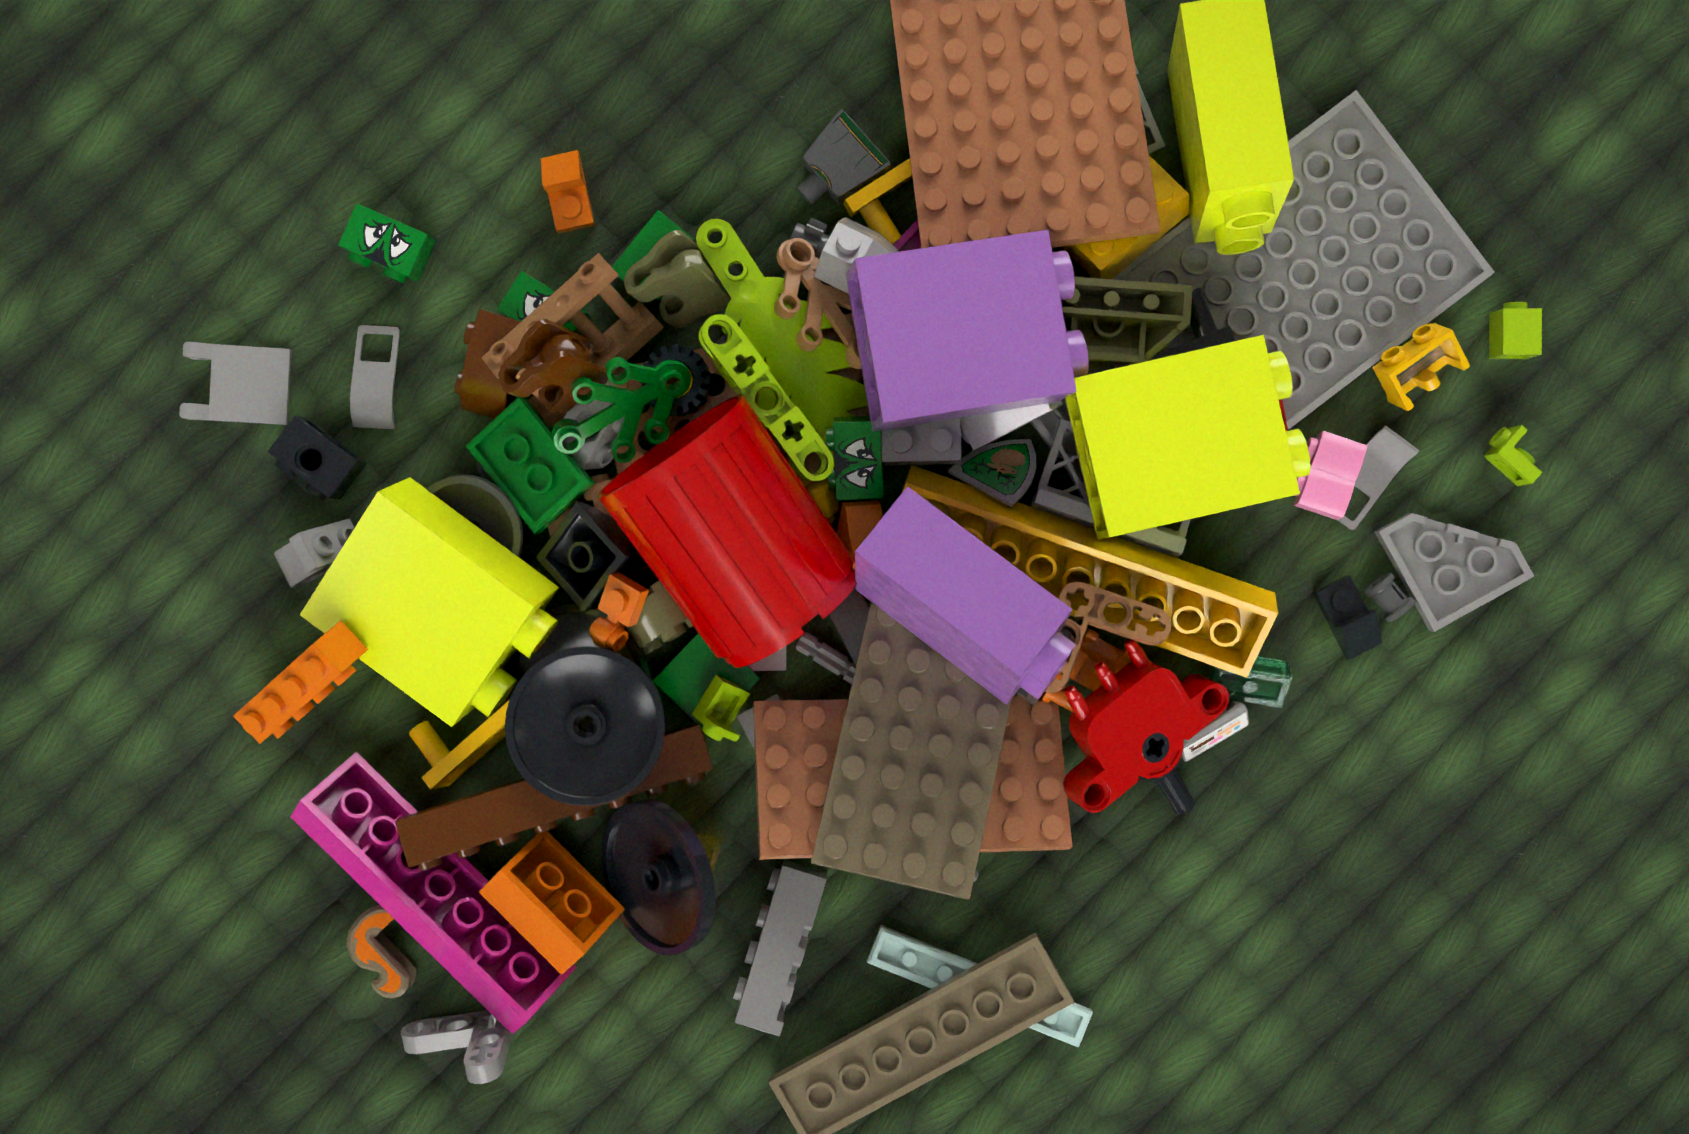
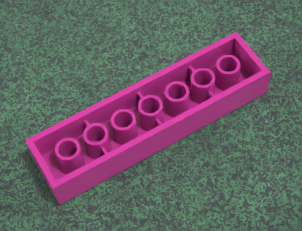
(439, 907)

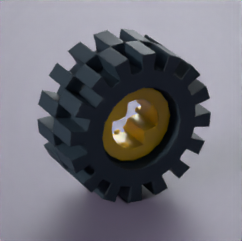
(700, 378)

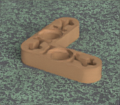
(1093, 615)

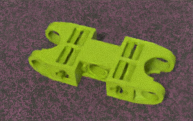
(757, 376)

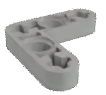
(478, 1031)

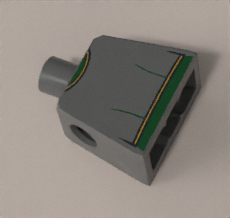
(841, 162)

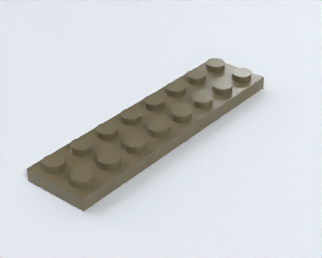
(922, 1039)

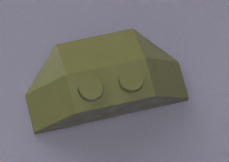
(1127, 318)

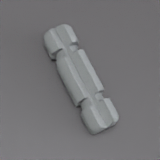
(826, 656)

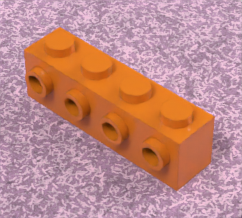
(301, 681)

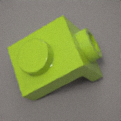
(720, 707)

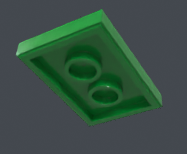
(527, 466)

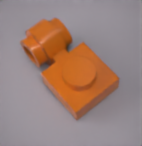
(623, 604)

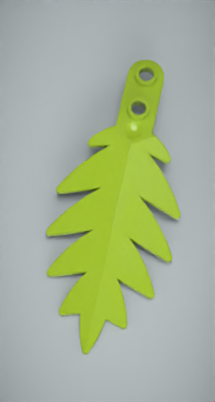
(798, 372)

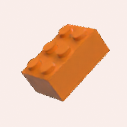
(552, 901)

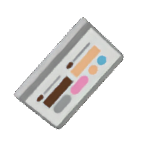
(1225, 725)

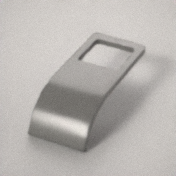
(373, 383)
(1383, 460)

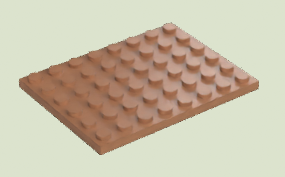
(1023, 120)

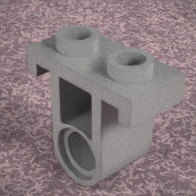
(312, 552)

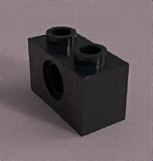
(338, 465)

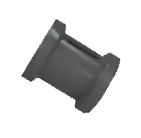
(1389, 596)

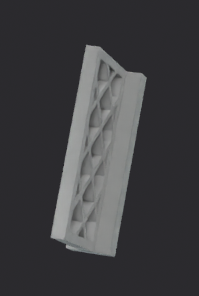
(1078, 509)

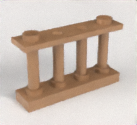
(621, 340)

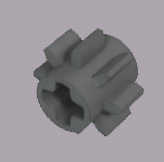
(813, 233)

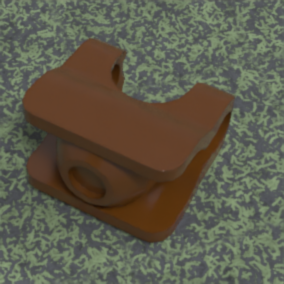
(551, 361)

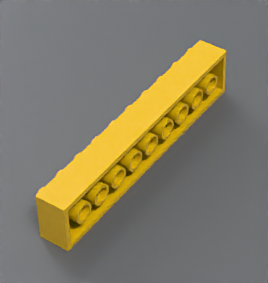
(1210, 613)

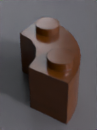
(477, 384)

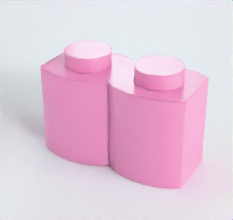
(1332, 475)

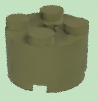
(658, 620)

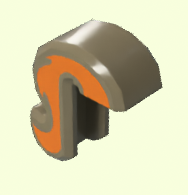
(377, 953)

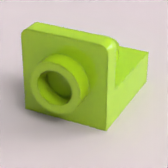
(1511, 461)

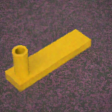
(868, 204)
(449, 765)

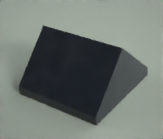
(585, 553)

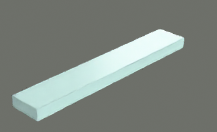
(933, 966)

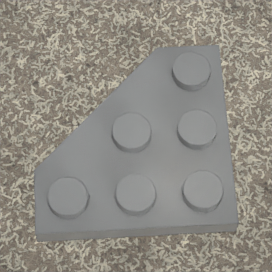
(1450, 566)

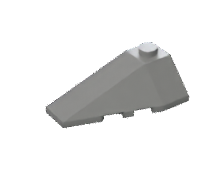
(845, 244)

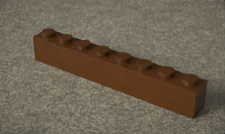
(518, 806)

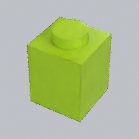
(1515, 332)

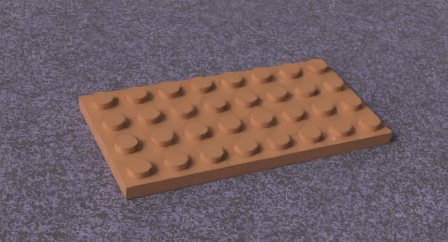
(798, 750)

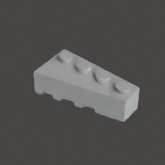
(780, 946)

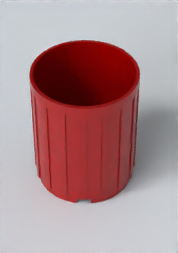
(732, 533)

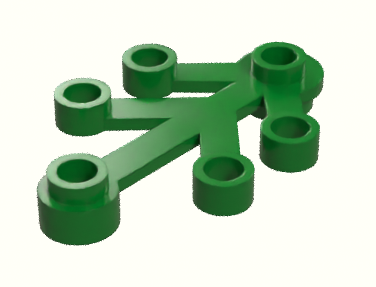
(625, 404)

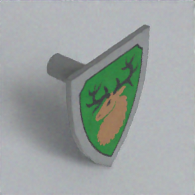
(999, 469)

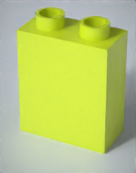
(1229, 122)
(1186, 436)
(434, 602)

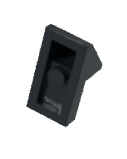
(1348, 617)

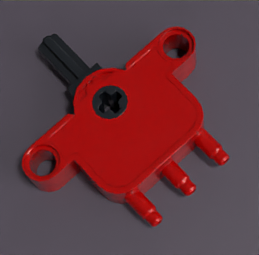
(1137, 729)

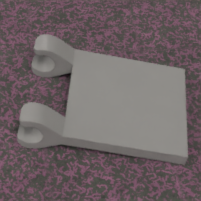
(244, 384)

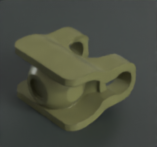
(679, 274)

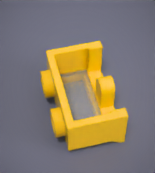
(1417, 362)

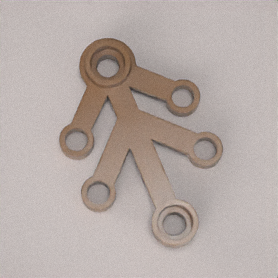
(799, 263)

